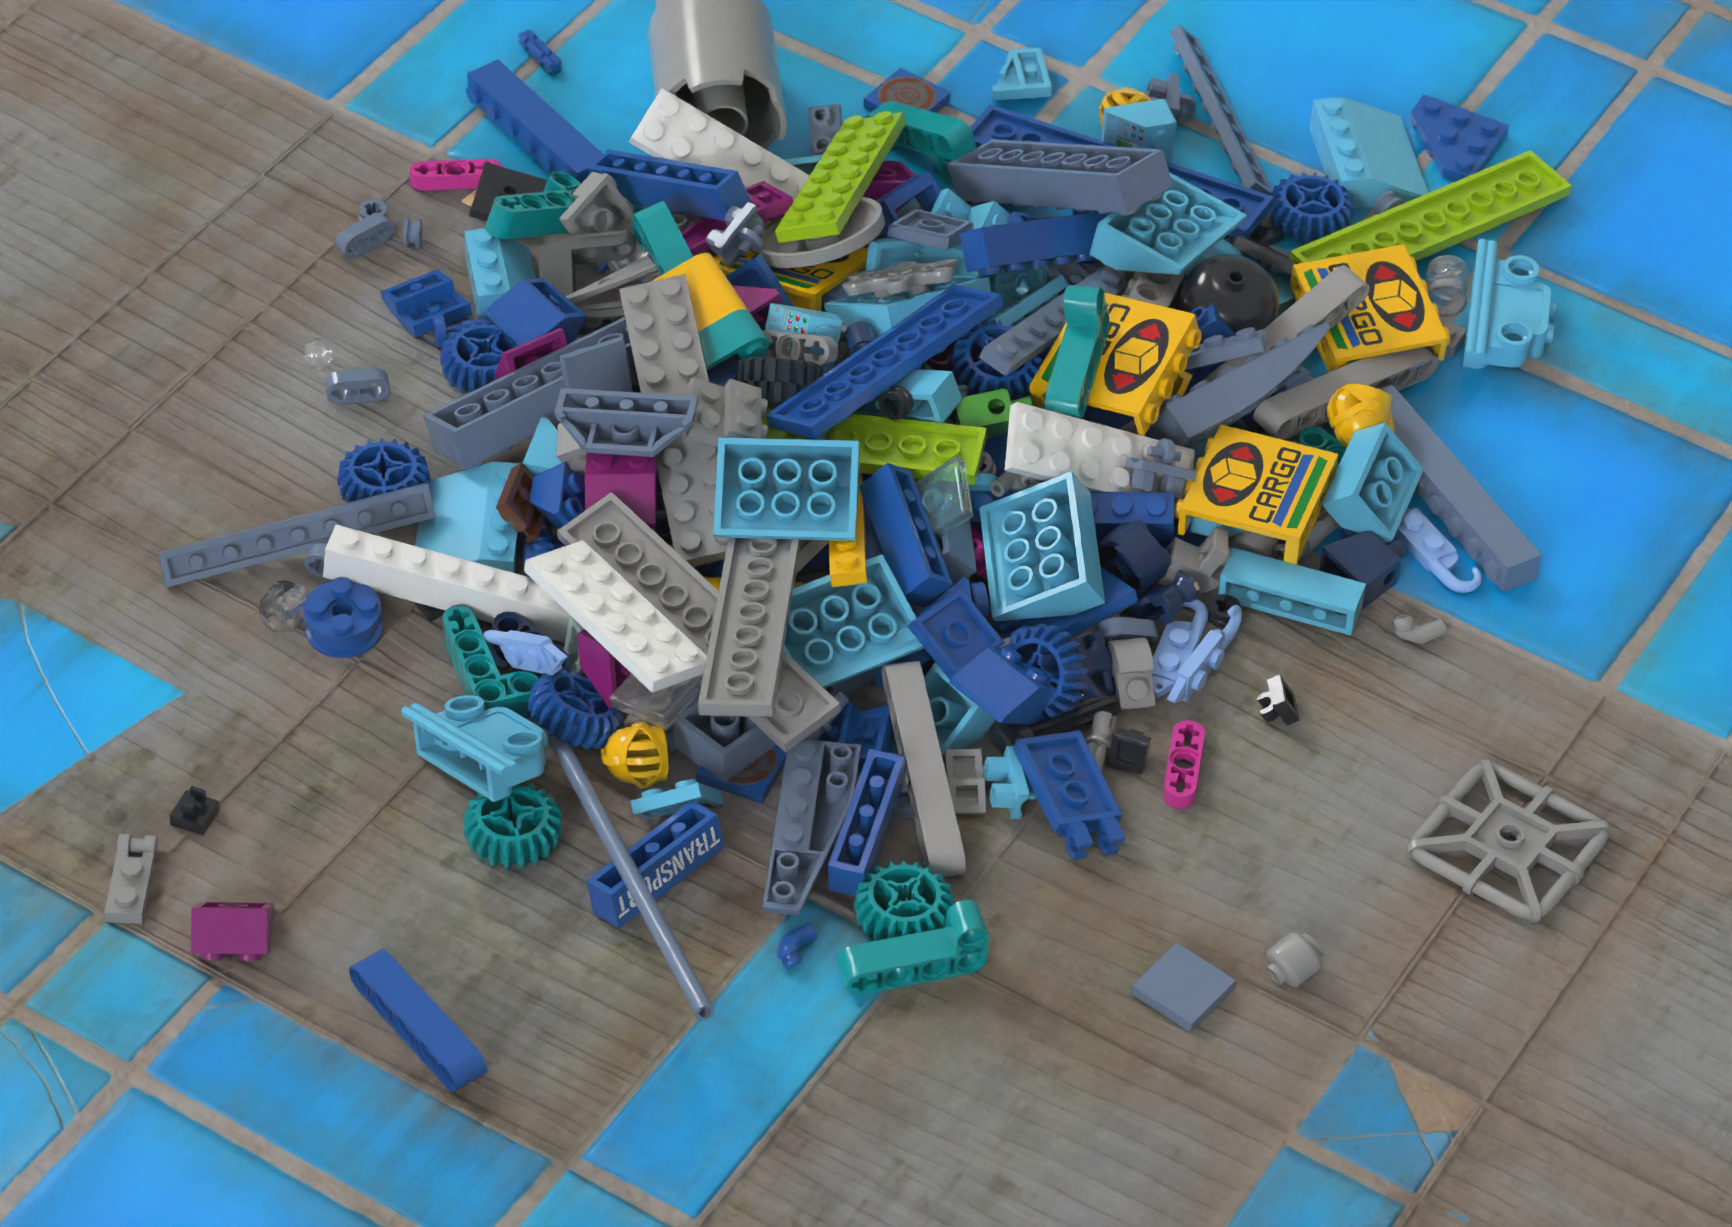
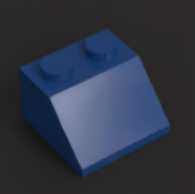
(1004, 686)

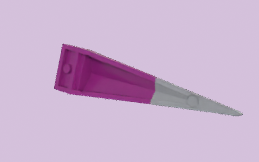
(770, 205)

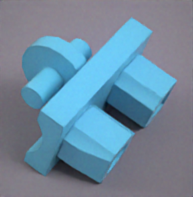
(1014, 783)

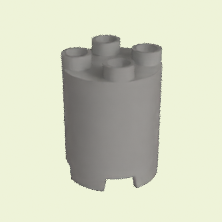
(721, 63)

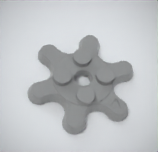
(900, 278)

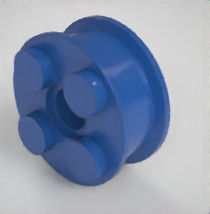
(342, 618)

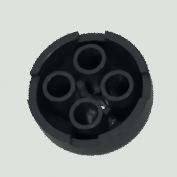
(1237, 288)

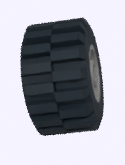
(777, 376)

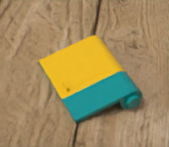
(720, 314)

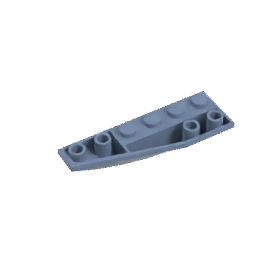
(1234, 391)
(810, 814)

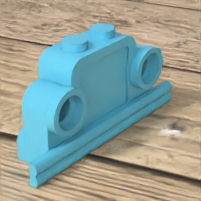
(1506, 311)
(479, 746)

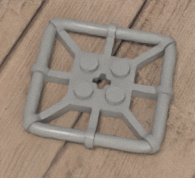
(1515, 857)

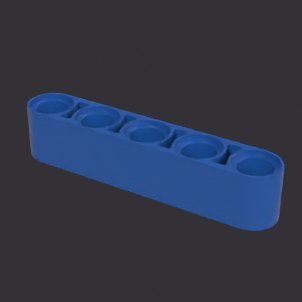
(418, 1020)

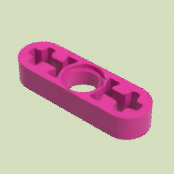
(440, 174)
(1180, 752)

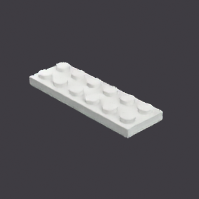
(688, 135)
(1052, 444)
(617, 615)

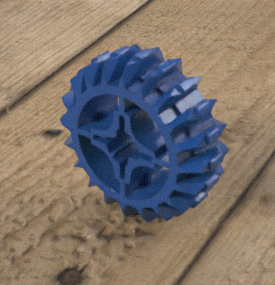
(1311, 207)
(473, 355)
(981, 376)
(365, 467)
(1057, 660)
(573, 710)

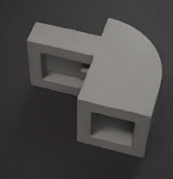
(1201, 562)
(1132, 672)

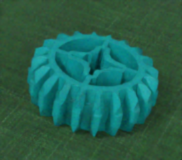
(514, 827)
(903, 895)

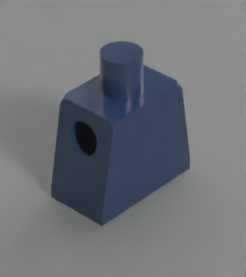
(1366, 561)

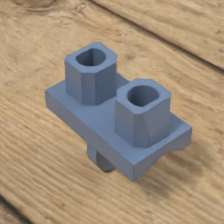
(1181, 105)
(823, 124)
(740, 236)
(1173, 477)

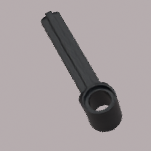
(1007, 734)

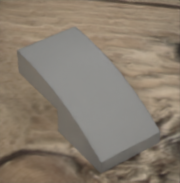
(966, 781)

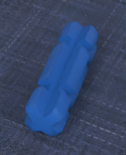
(540, 51)

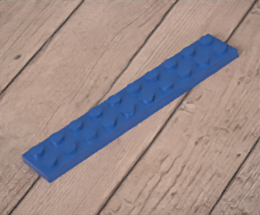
(1008, 125)

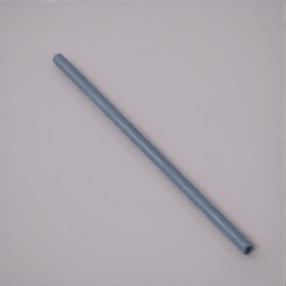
(632, 878)

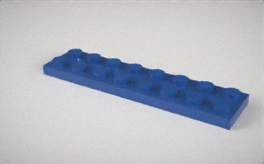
(884, 361)

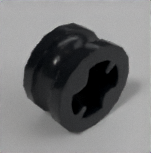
(904, 399)
(1221, 603)

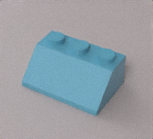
(494, 267)
(1373, 483)

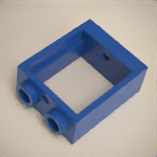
(921, 186)

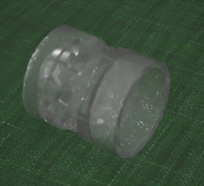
(1448, 284)

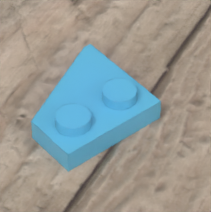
(1023, 76)
(659, 803)

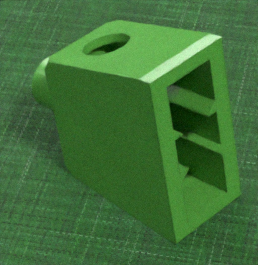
(988, 411)

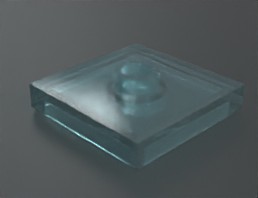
(946, 496)

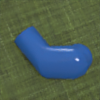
(792, 941)

